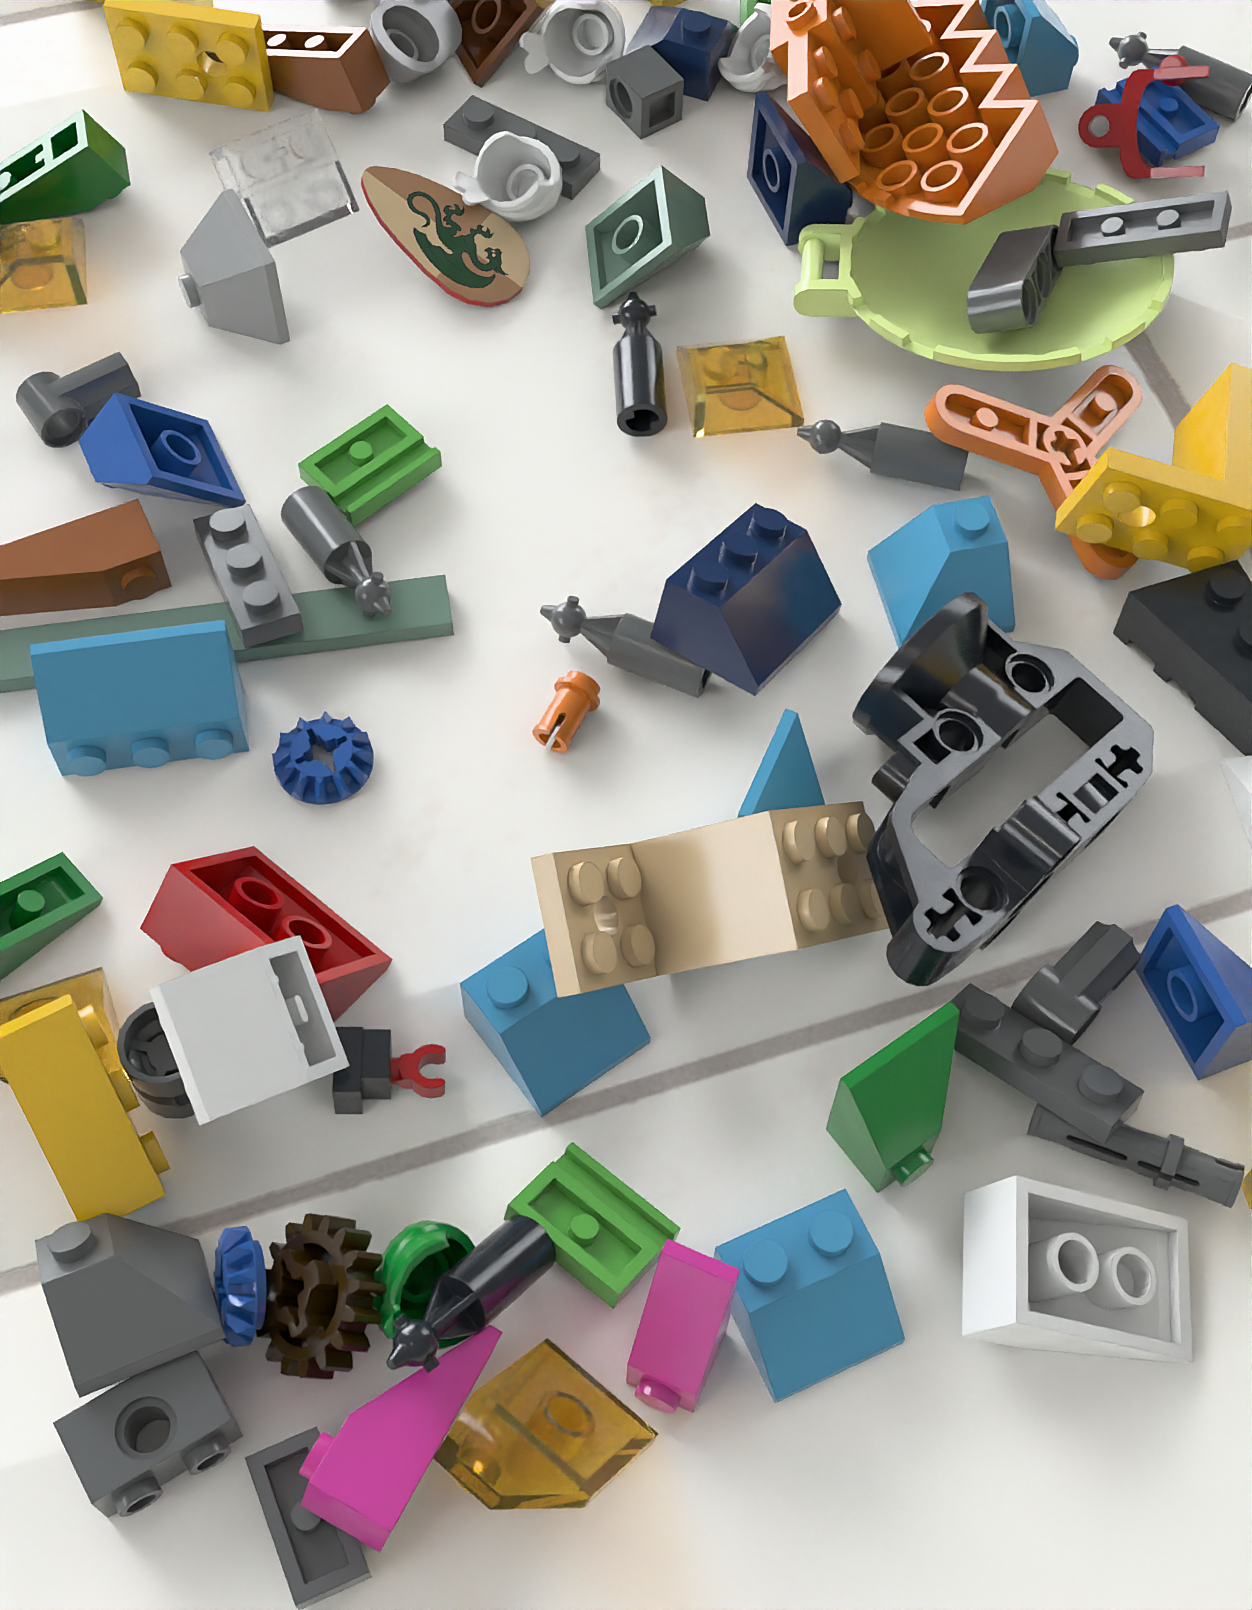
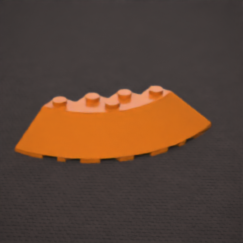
(952, 124)

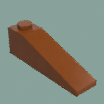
(324, 66)
(83, 564)

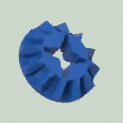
(309, 778)
(240, 1285)

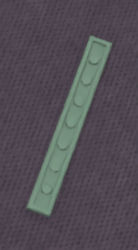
(328, 616)

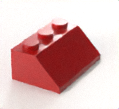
(245, 901)

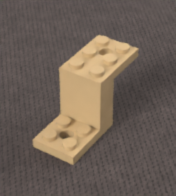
(707, 896)

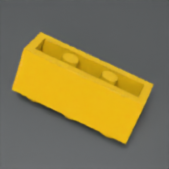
(81, 1110)

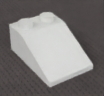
(1075, 1273)

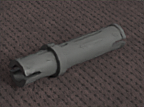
(1149, 1155)

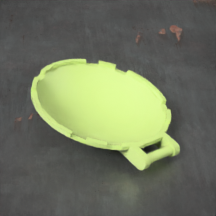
(915, 277)

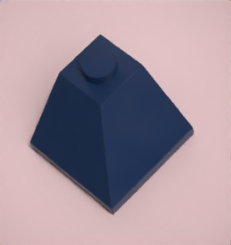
(688, 43)
(792, 174)

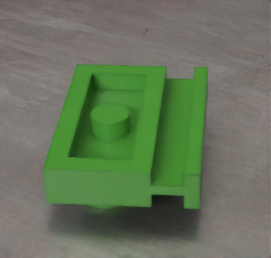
(371, 464)
(596, 1222)

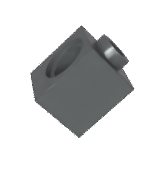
(644, 91)

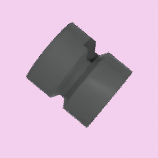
(151, 1064)

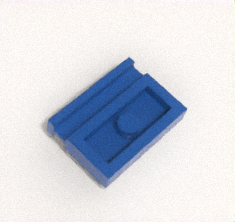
(1167, 121)

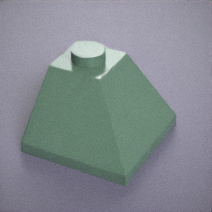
(643, 234)

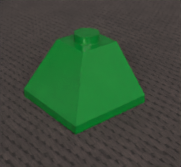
(895, 1102)

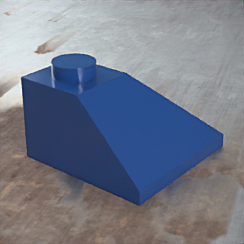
(158, 453)
(1199, 992)

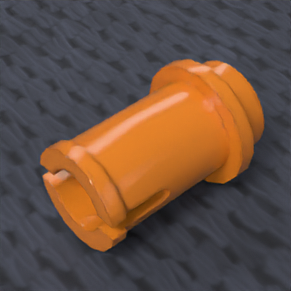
(574, 699)

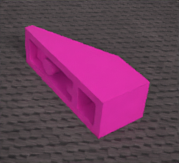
(681, 1328)
(387, 1445)

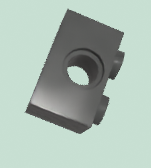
(105, 1432)

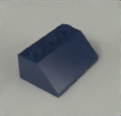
(747, 600)

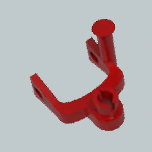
(1124, 119)

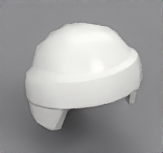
(576, 40)
(749, 59)
(513, 178)

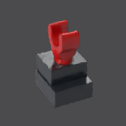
(375, 1070)

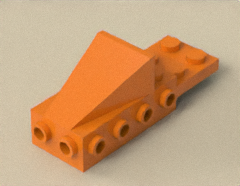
(833, 61)

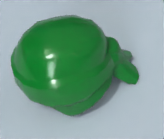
(412, 1266)

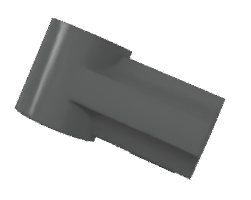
(64, 405)
(1071, 992)

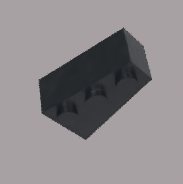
(1202, 639)

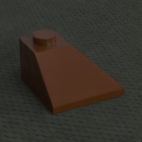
(493, 32)

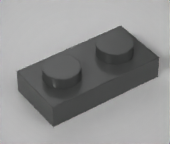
(312, 1552)

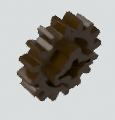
(320, 1296)

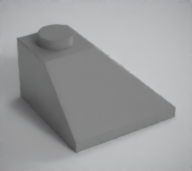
(233, 274)

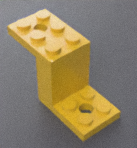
(164, 48)
(1191, 510)

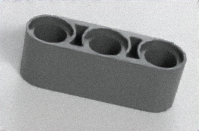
(1014, 281)

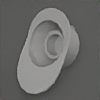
(414, 36)

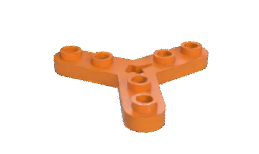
(1025, 441)

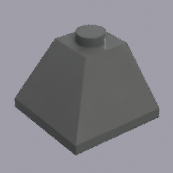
(125, 1297)

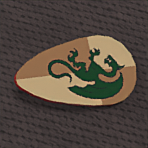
(452, 243)

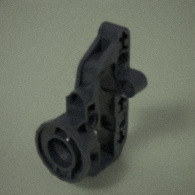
(944, 712)

